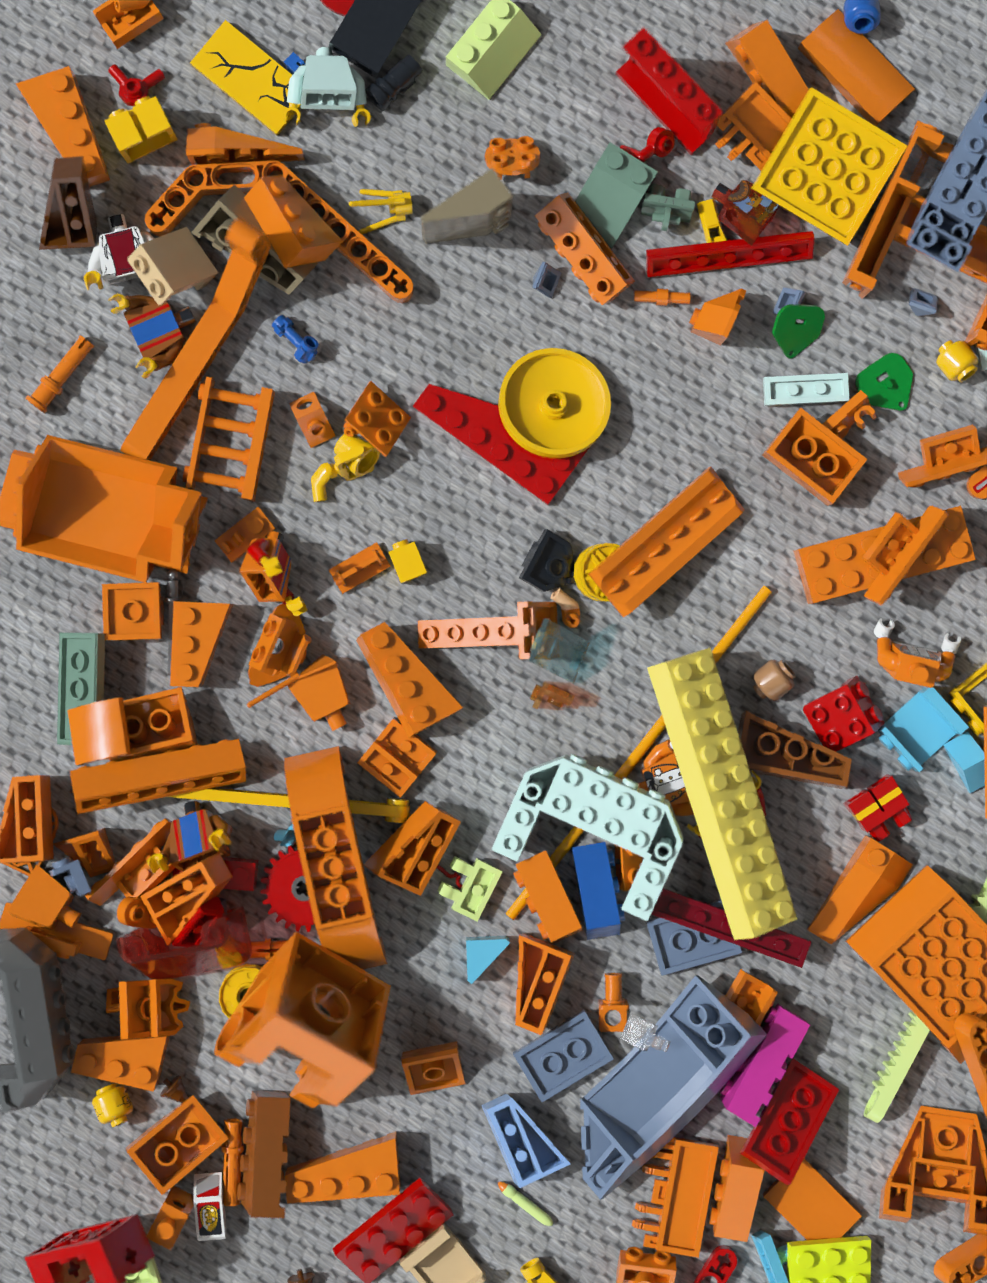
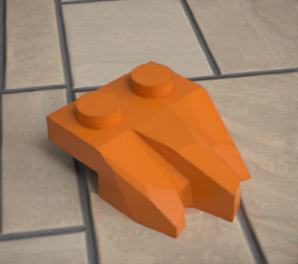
(150, 1008)

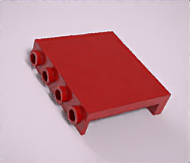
(668, 91)

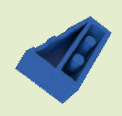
(598, 890)

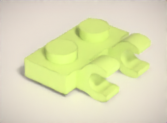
(476, 888)

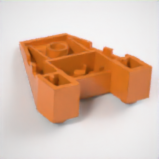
(940, 1161)

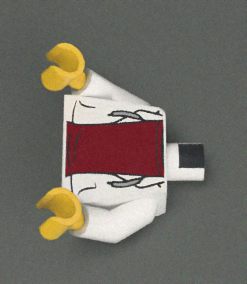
(112, 252)

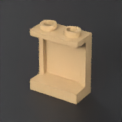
(172, 265)
(442, 1260)

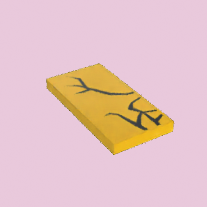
(246, 76)

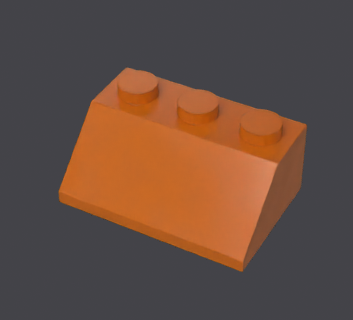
(814, 457)
(158, 723)

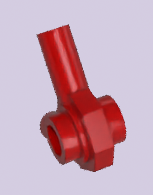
(133, 88)

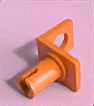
(613, 1001)

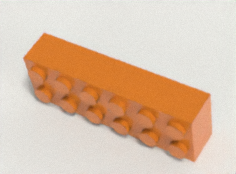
(839, 569)

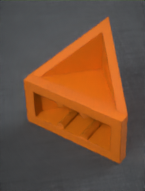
(90, 850)

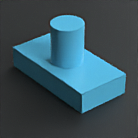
(771, 1257)

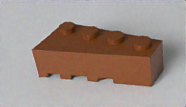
(790, 756)
(264, 1154)

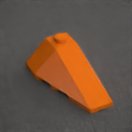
(220, 145)

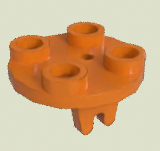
(512, 156)

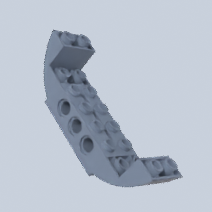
(956, 198)

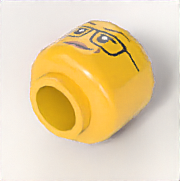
(112, 1105)

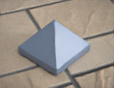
(546, 279)
(787, 297)
(922, 302)

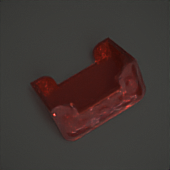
(223, 946)

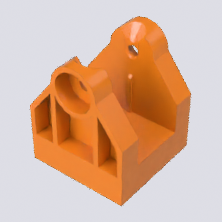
(283, 1012)

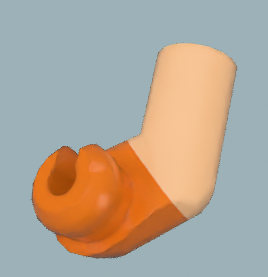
(569, 608)

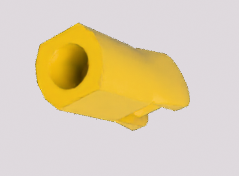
(709, 220)

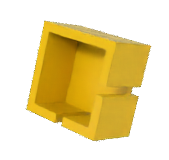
(140, 129)

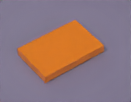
(812, 1205)

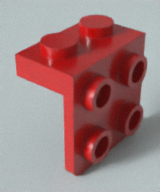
(844, 715)

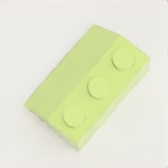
(493, 46)

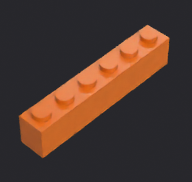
(158, 775)

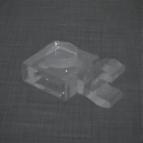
(642, 1034)

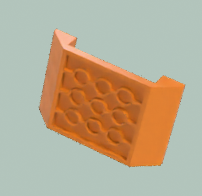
(929, 954)

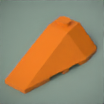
(863, 885)

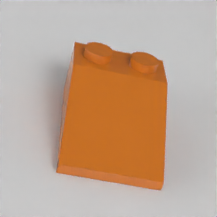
(176, 1144)

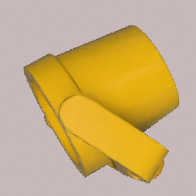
(357, 455)

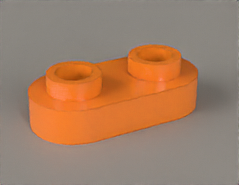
(134, 913)

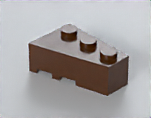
(69, 207)

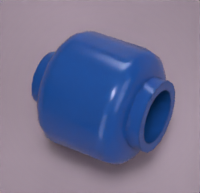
(862, 15)

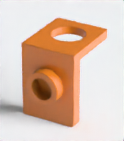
(312, 420)

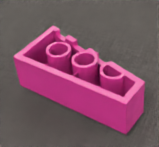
(753, 1080)

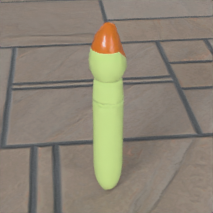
(510, 1192)

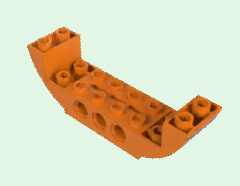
(332, 857)

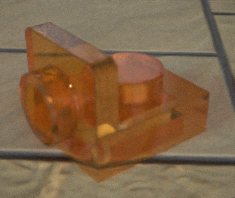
(556, 695)

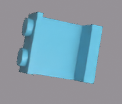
(920, 728)

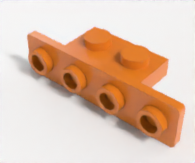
(945, 456)
(898, 549)
(133, 873)
(64, 939)

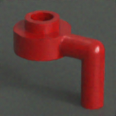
(659, 143)

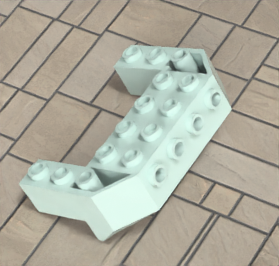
(604, 807)

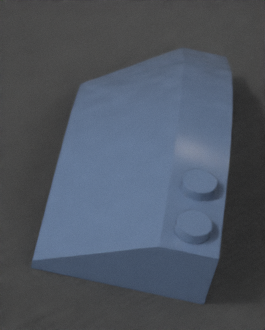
(660, 1092)

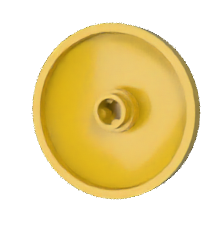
(554, 403)

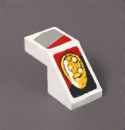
(209, 1206)

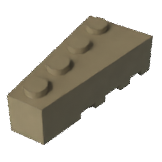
(217, 224)

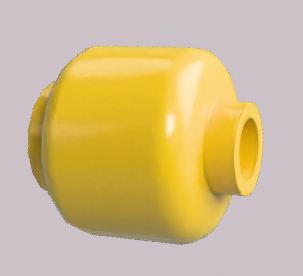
(957, 360)

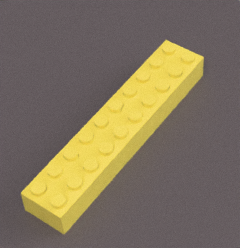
(722, 794)

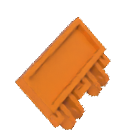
(758, 120)
(683, 1197)

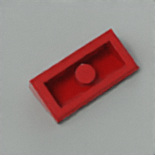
(191, 933)

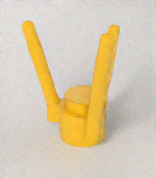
(398, 203)

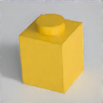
(407, 561)

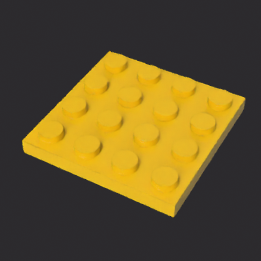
(829, 166)

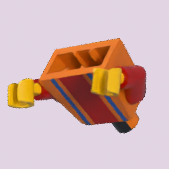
(268, 571)

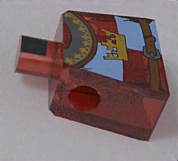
(745, 210)

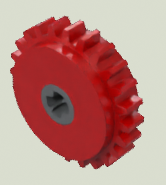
(284, 892)

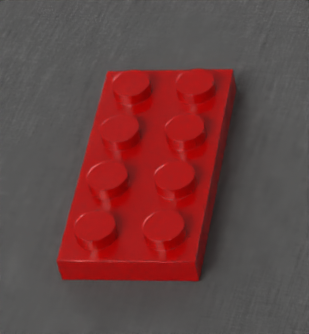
(790, 1122)
(393, 1231)

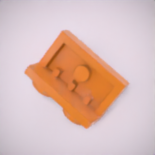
(126, 25)
(752, 995)

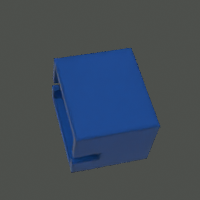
(293, 62)

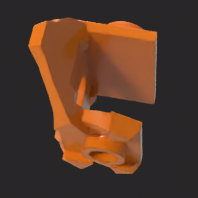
(268, 666)

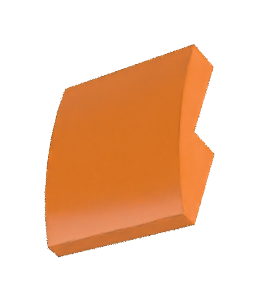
(99, 731)
(397, 758)

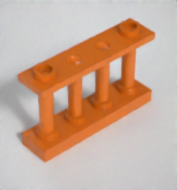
(255, 429)

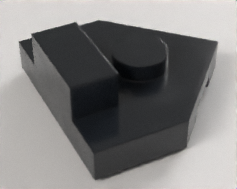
(549, 563)

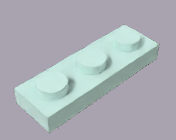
(806, 389)

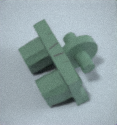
(668, 209)

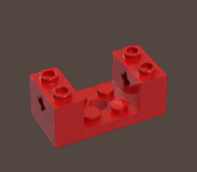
(103, 1249)

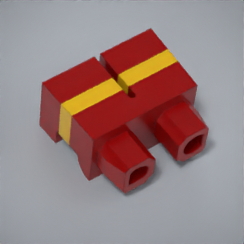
(869, 814)

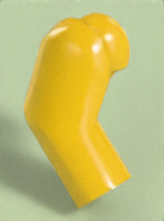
(319, 480)

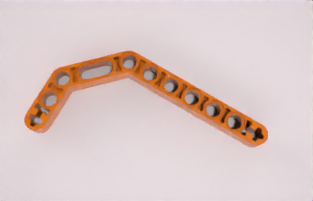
(210, 186)
(232, 295)
(969, 1260)

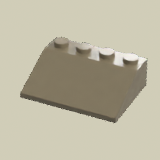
(470, 212)

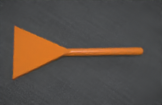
(319, 664)

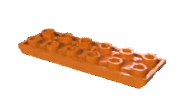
(666, 542)

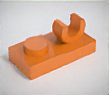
(850, 413)
(238, 537)

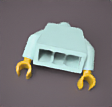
(327, 84)

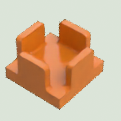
(132, 611)

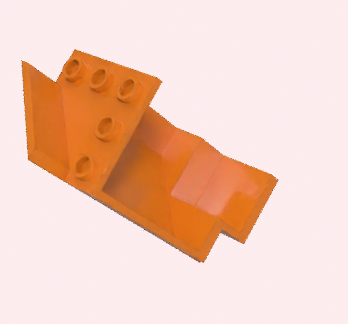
(99, 509)

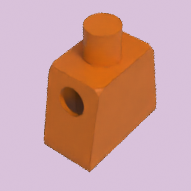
(323, 695)
(44, 902)
(171, 1218)

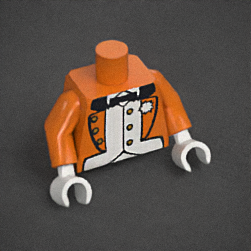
(914, 663)
(664, 776)

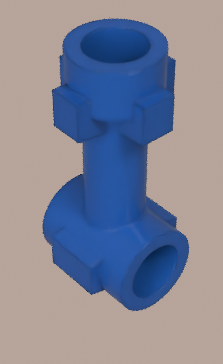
(305, 346)

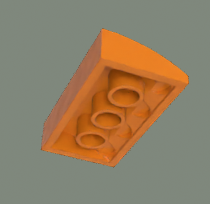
(855, 68)

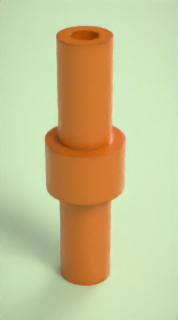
(661, 297)

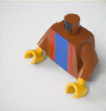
(154, 329)
(193, 839)

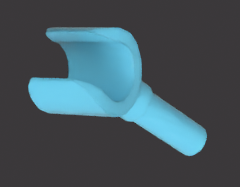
(286, 836)

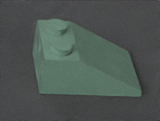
(614, 192)

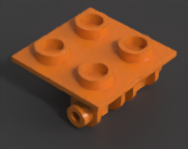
(376, 419)

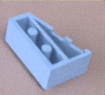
(521, 1142)

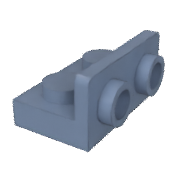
(75, 879)

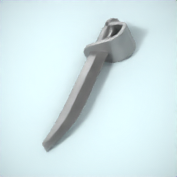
(174, 592)

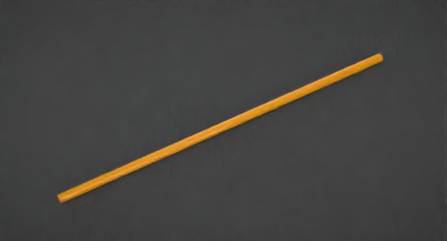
(649, 738)

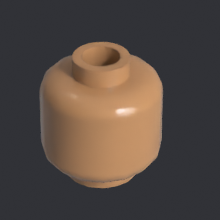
(774, 680)

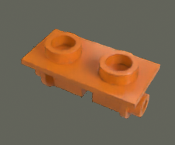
(359, 568)
(628, 868)

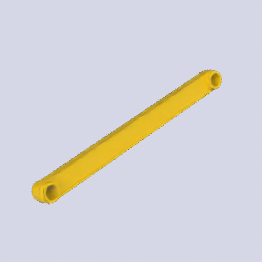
(394, 809)

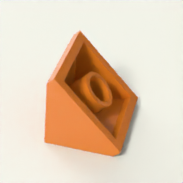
(433, 1068)

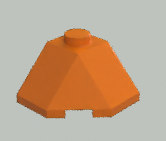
(717, 317)

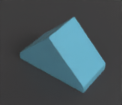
(968, 760)
(482, 952)

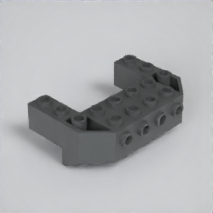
(35, 1020)

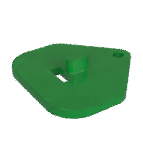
(794, 335)
(890, 390)

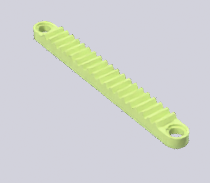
(909, 1045)

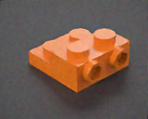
(645, 1267)

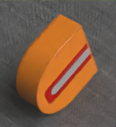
(977, 483)

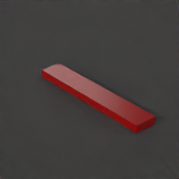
(729, 254)

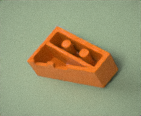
(195, 639)
(181, 896)
(547, 897)
(540, 981)

